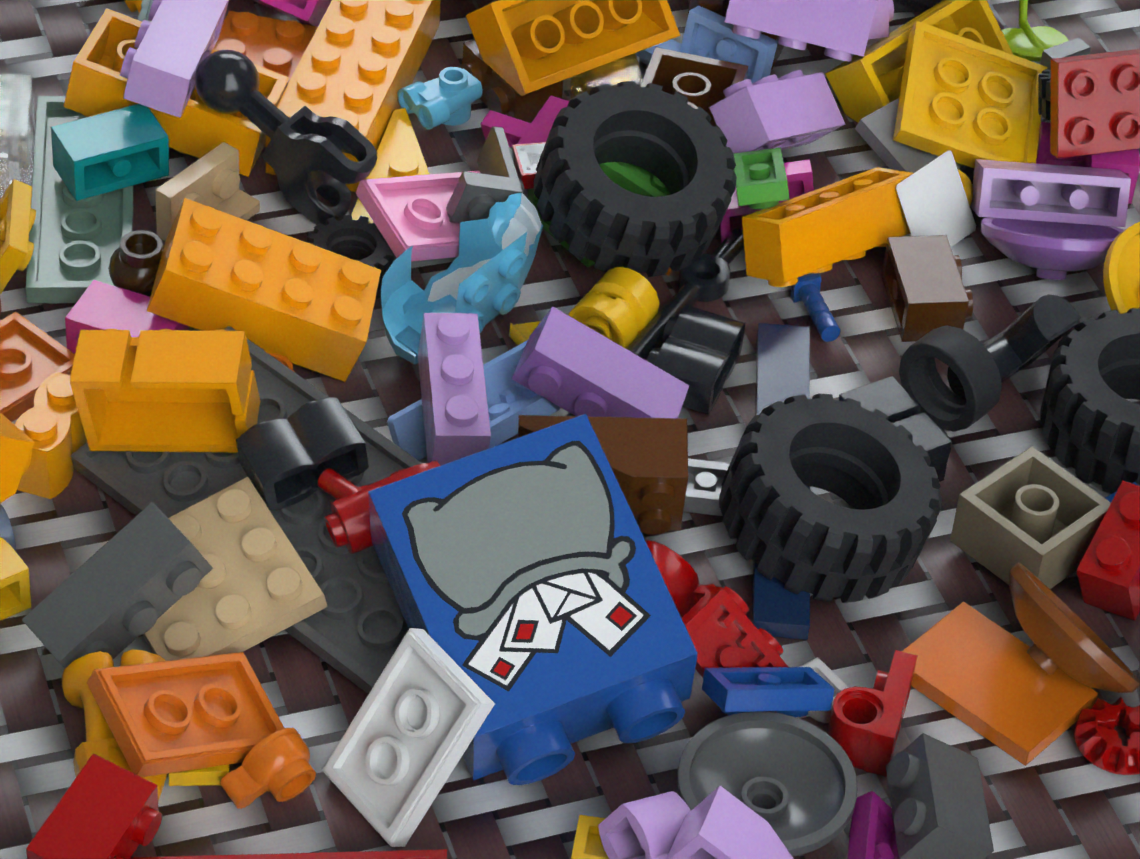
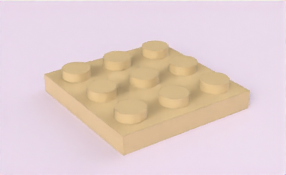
(254, 582)

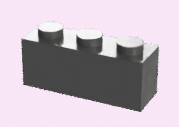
(119, 590)

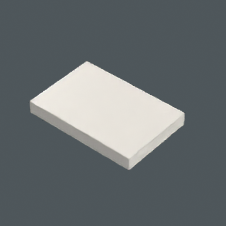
(407, 737)

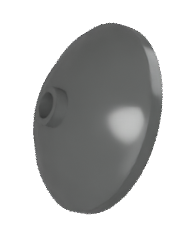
(777, 769)

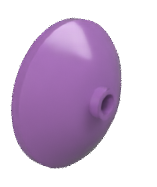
(1050, 245)

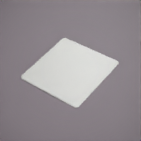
(937, 201)

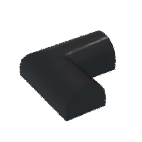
(1026, 337)

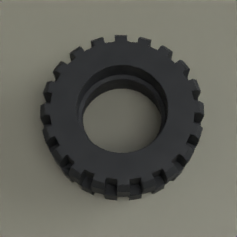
(647, 131)
(1086, 400)
(811, 540)

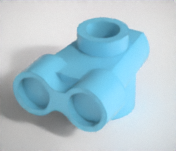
(443, 99)

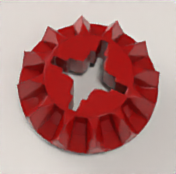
(1101, 743)

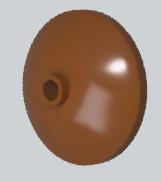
(1064, 638)

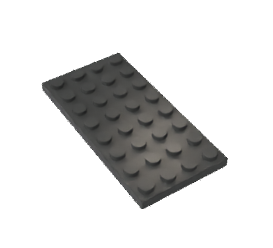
(362, 614)

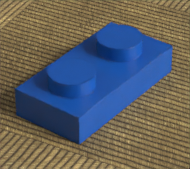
(777, 689)

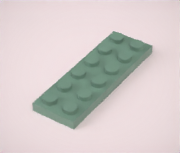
(68, 235)

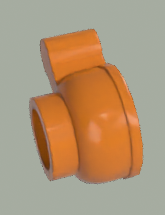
(273, 765)

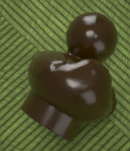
(136, 262)

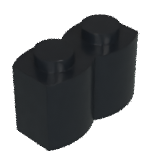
(700, 352)
(292, 453)

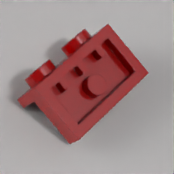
(726, 635)

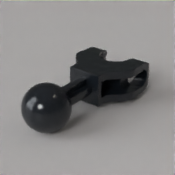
(301, 148)

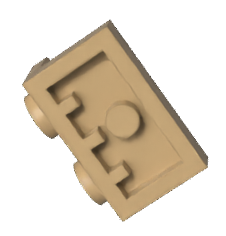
(209, 181)

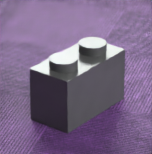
(938, 802)

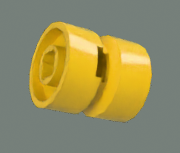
(618, 305)

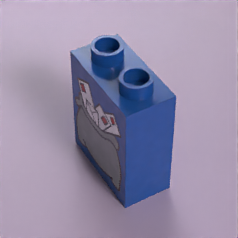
(539, 595)

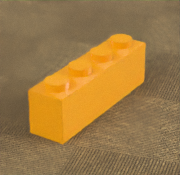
(824, 227)

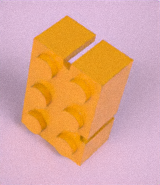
(164, 390)

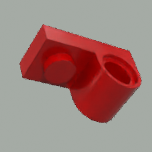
(870, 719)

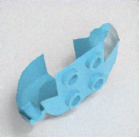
(480, 281)

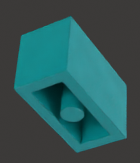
(110, 151)

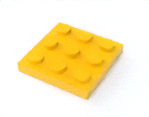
(967, 99)

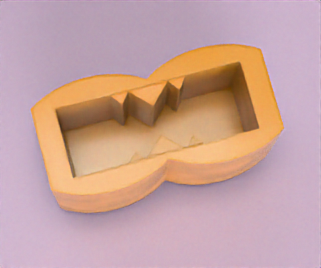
(56, 435)

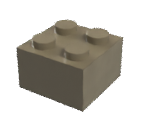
(1030, 516)

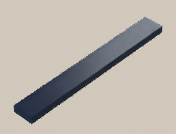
(780, 373)

